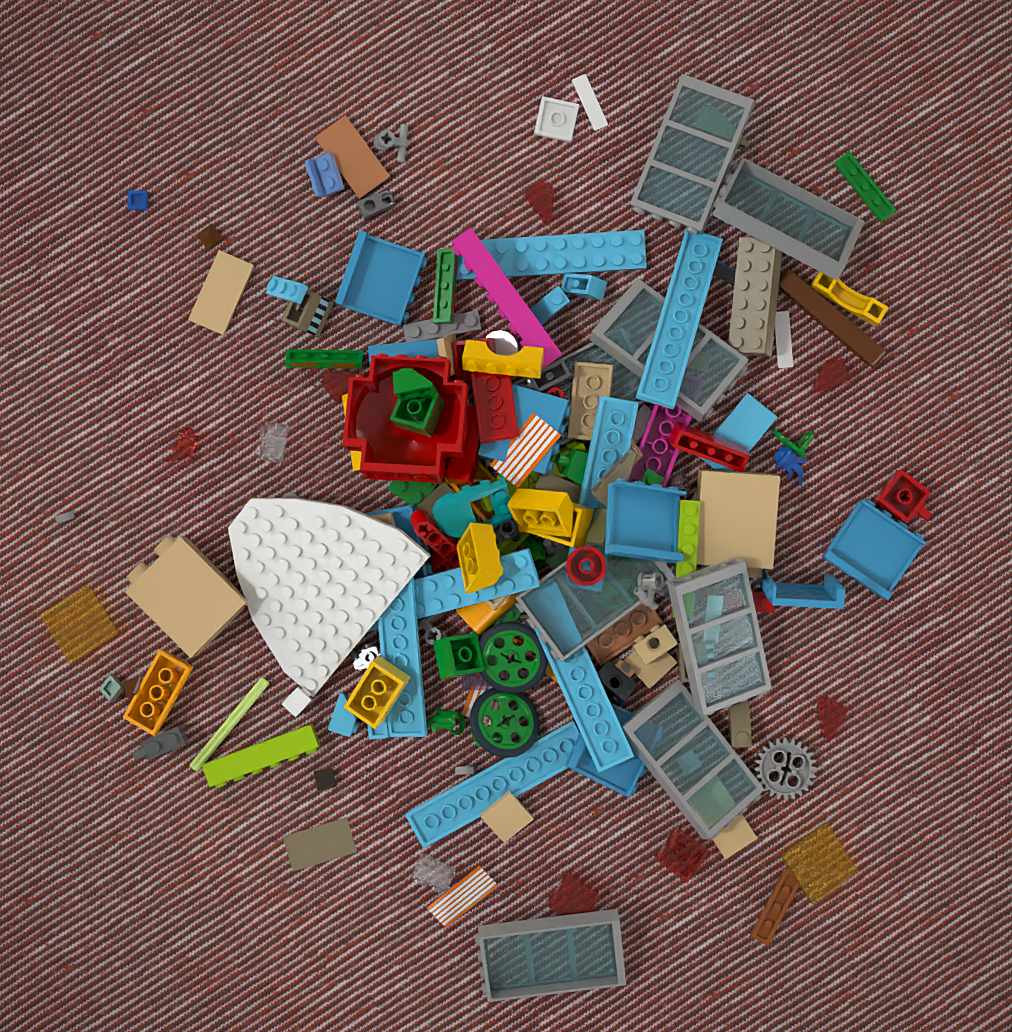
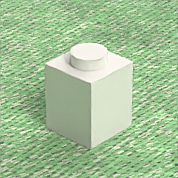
(298, 700)

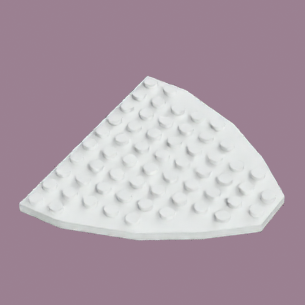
(317, 579)

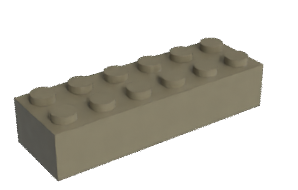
(755, 297)

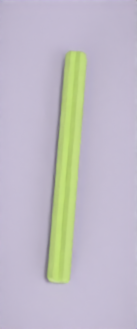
(229, 724)

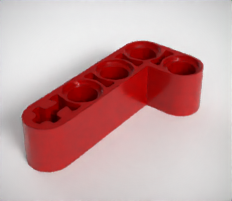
(444, 545)

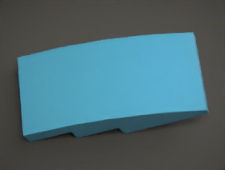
(744, 425)

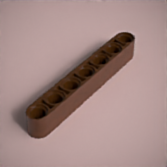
(830, 319)

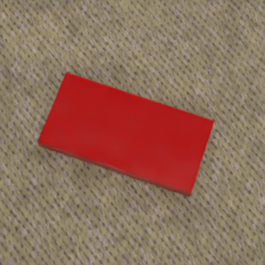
(494, 407)

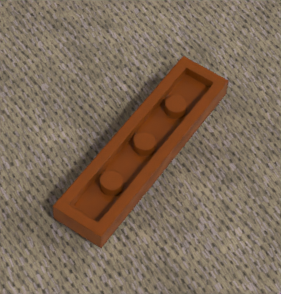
(775, 907)

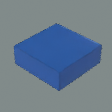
(137, 200)

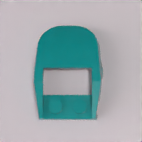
(455, 513)

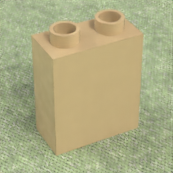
(737, 518)
(185, 595)

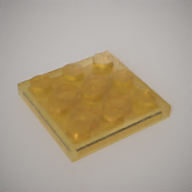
(79, 624)
(819, 863)

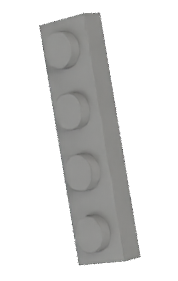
(428, 330)

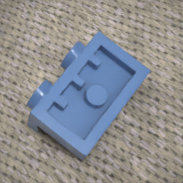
(324, 175)

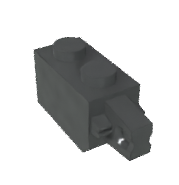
(551, 376)
(162, 743)

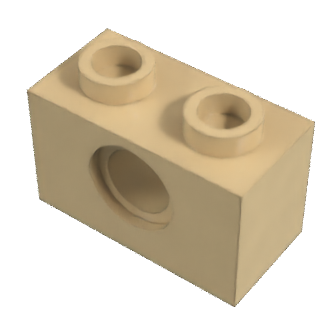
(665, 639)

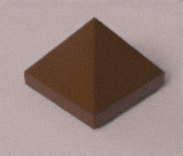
(209, 236)
(131, 686)

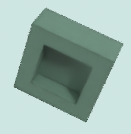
(112, 688)

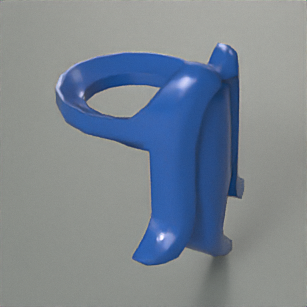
(788, 460)

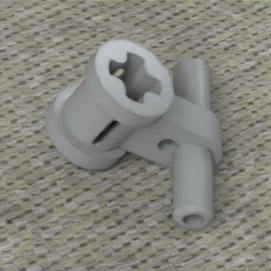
(392, 141)
(647, 585)
(426, 623)

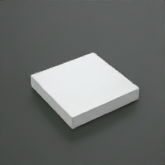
(556, 119)

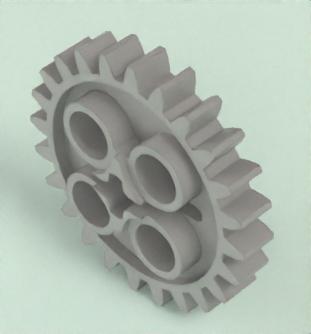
(802, 772)

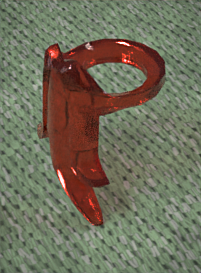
(187, 441)

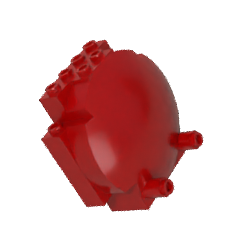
(395, 452)

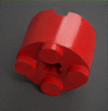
(574, 567)

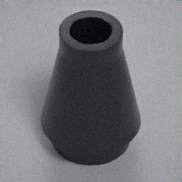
(510, 530)

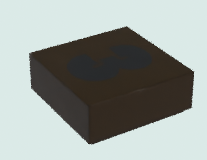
(325, 778)

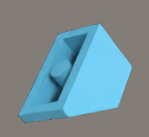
(584, 286)
(550, 305)
(343, 720)

